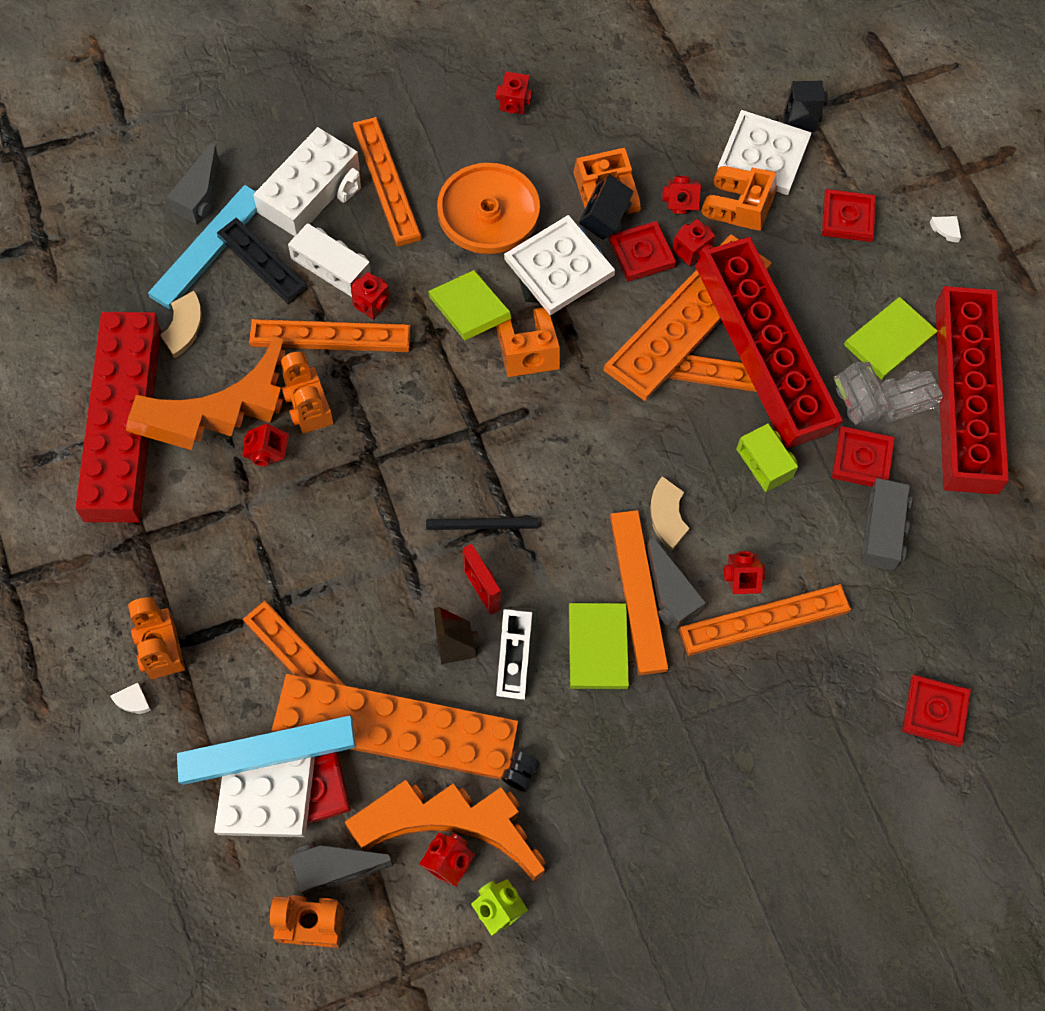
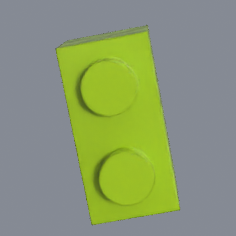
(767, 457)

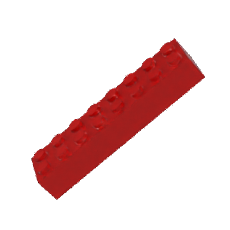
(768, 342)
(972, 391)
(112, 457)

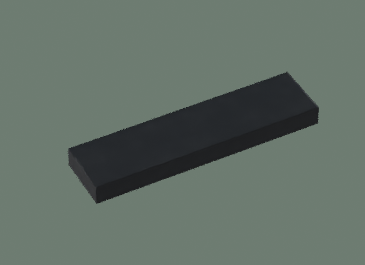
(262, 260)

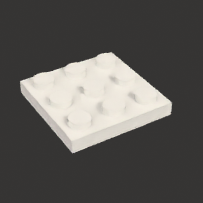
(766, 146)
(559, 264)
(266, 801)

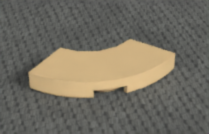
(184, 326)
(666, 515)

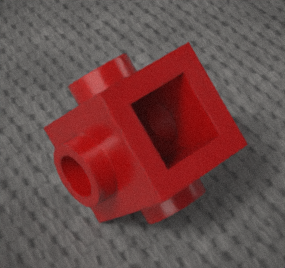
(514, 93)
(690, 198)
(692, 241)
(370, 295)
(265, 445)
(744, 573)
(447, 858)

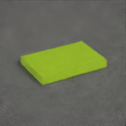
(469, 305)
(890, 337)
(598, 646)

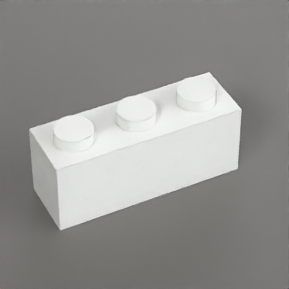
(328, 258)

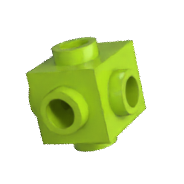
(498, 906)

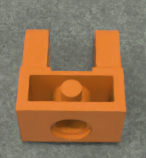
(595, 167)
(756, 191)
(532, 350)
(305, 394)
(155, 638)
(287, 917)

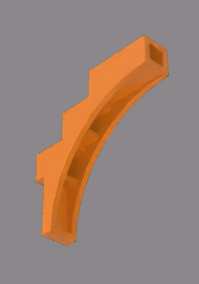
(184, 420)
(449, 811)

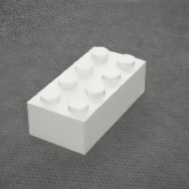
(305, 182)

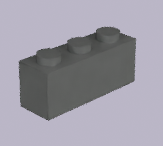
(886, 524)

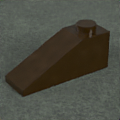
(454, 637)

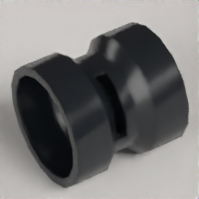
(520, 771)

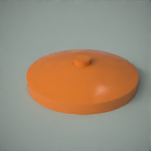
(488, 208)

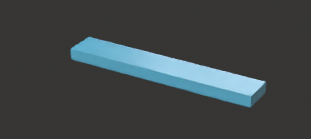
(202, 250)
(266, 750)

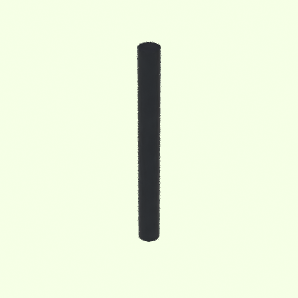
(481, 523)

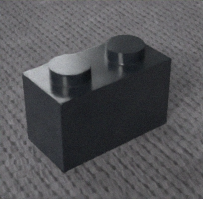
(805, 105)
(606, 207)

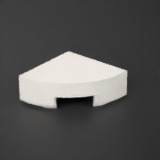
(349, 185)
(946, 227)
(131, 699)

